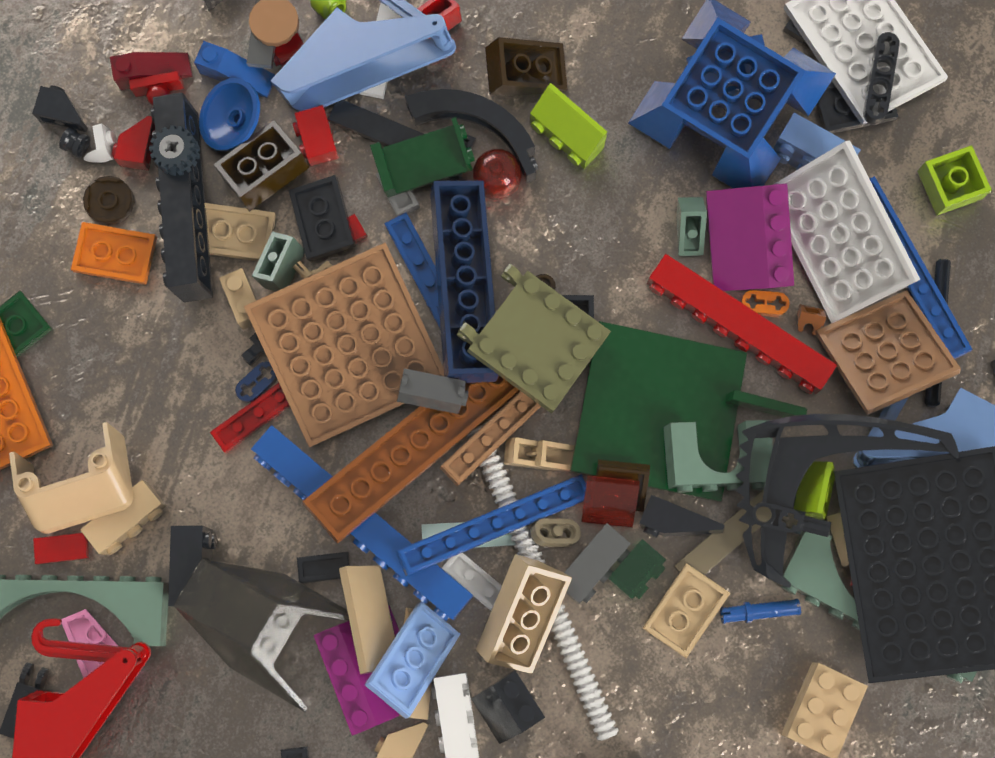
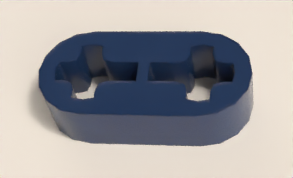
(252, 378)

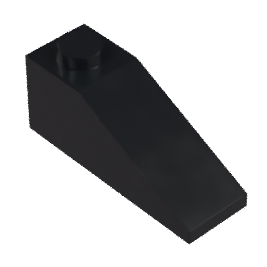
(672, 520)

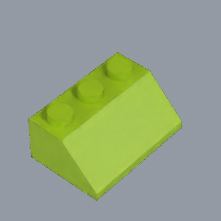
(567, 127)

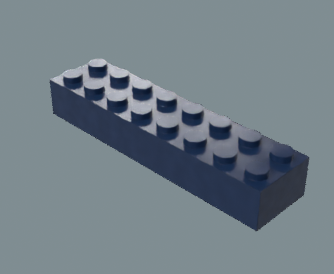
(462, 273)

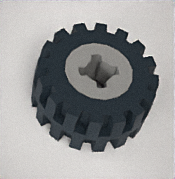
(184, 150)

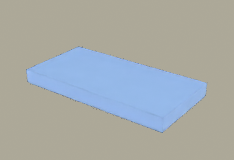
(412, 660)

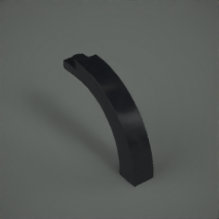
(474, 108)

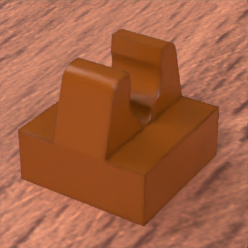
(810, 315)

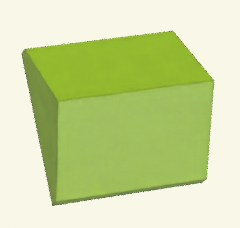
(816, 490)

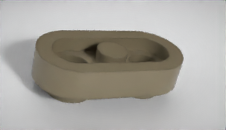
(553, 532)

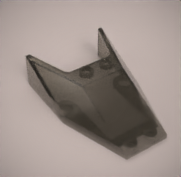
(250, 616)

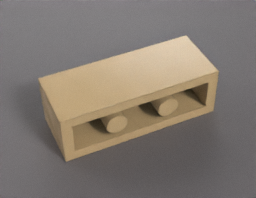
(111, 530)

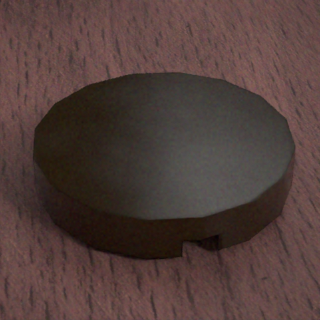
(108, 200)

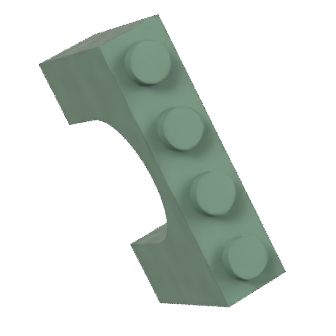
(688, 470)

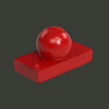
(156, 85)

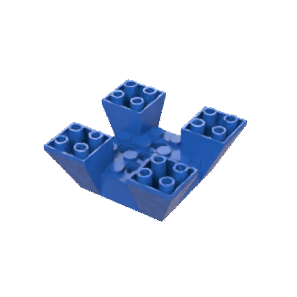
(741, 132)

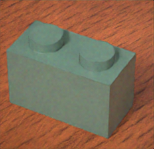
(275, 265)

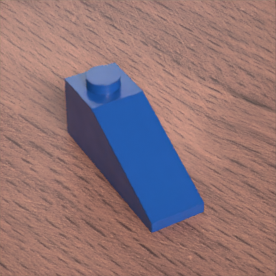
(223, 64)

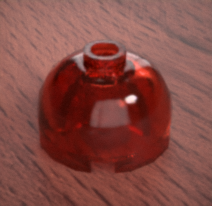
(499, 172)

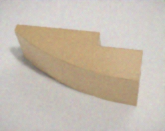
(538, 454)

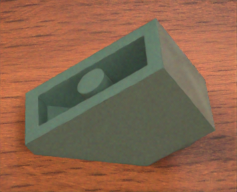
(691, 226)

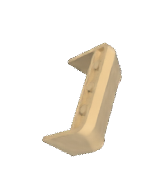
(80, 498)

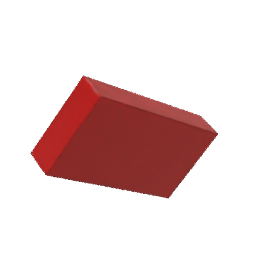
(60, 548)

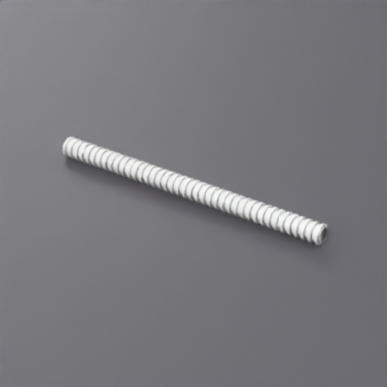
(561, 627)

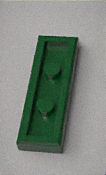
(764, 404)

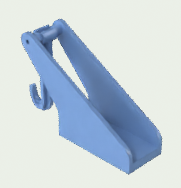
(356, 56)
(967, 418)

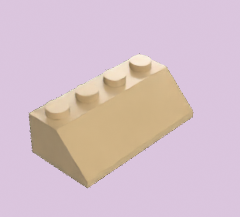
(523, 614)

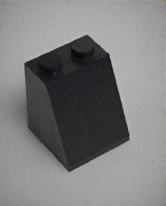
(508, 707)

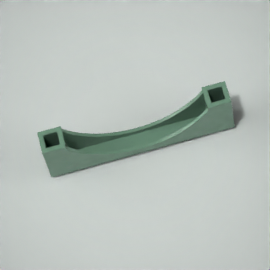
(814, 575)
(136, 604)

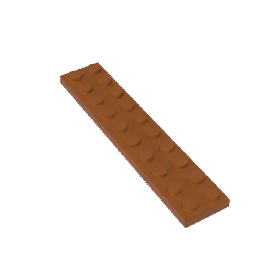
(400, 458)

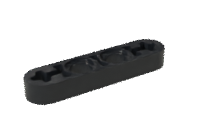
(882, 78)

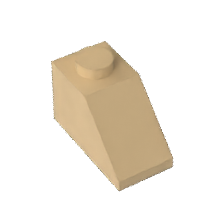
(402, 742)

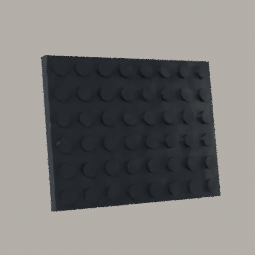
(923, 563)

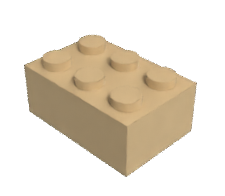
(824, 710)

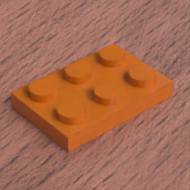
(114, 253)

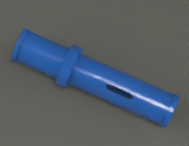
(749, 612)

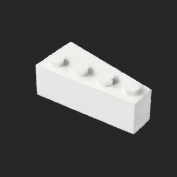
(455, 716)

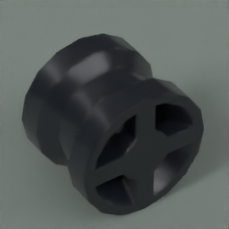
(74, 142)

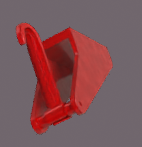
(67, 722)

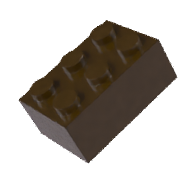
(261, 165)

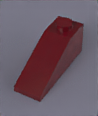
(146, 64)

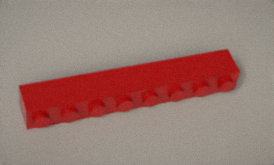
(741, 324)

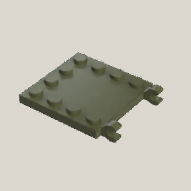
(536, 340)

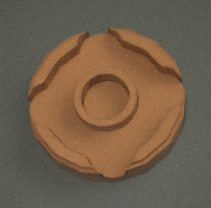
(274, 22)

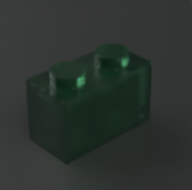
(637, 570)

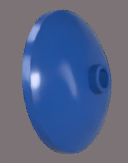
(229, 114)

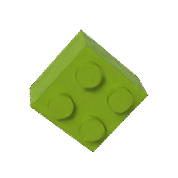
(954, 180)

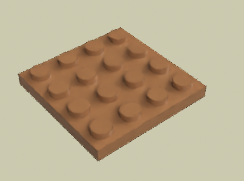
(887, 352)

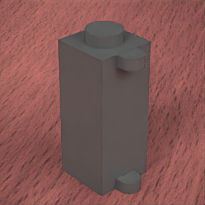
(432, 391)

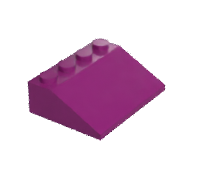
(750, 237)
(359, 704)

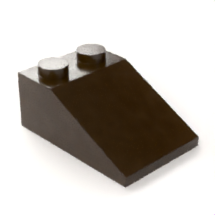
(524, 66)

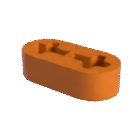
(767, 297)

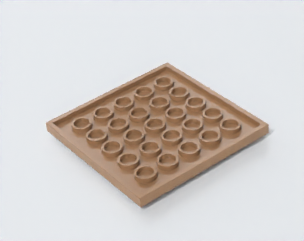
(343, 342)

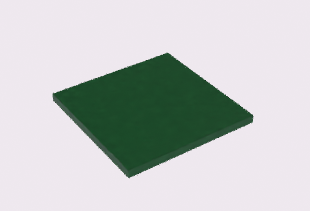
(643, 384)

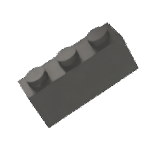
(595, 563)

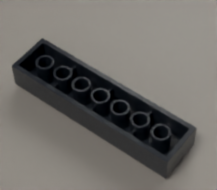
(183, 209)

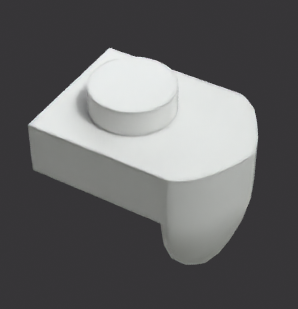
(104, 143)

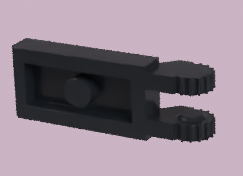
(21, 690)

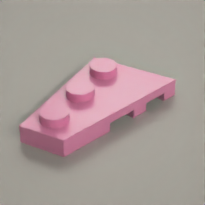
(85, 629)

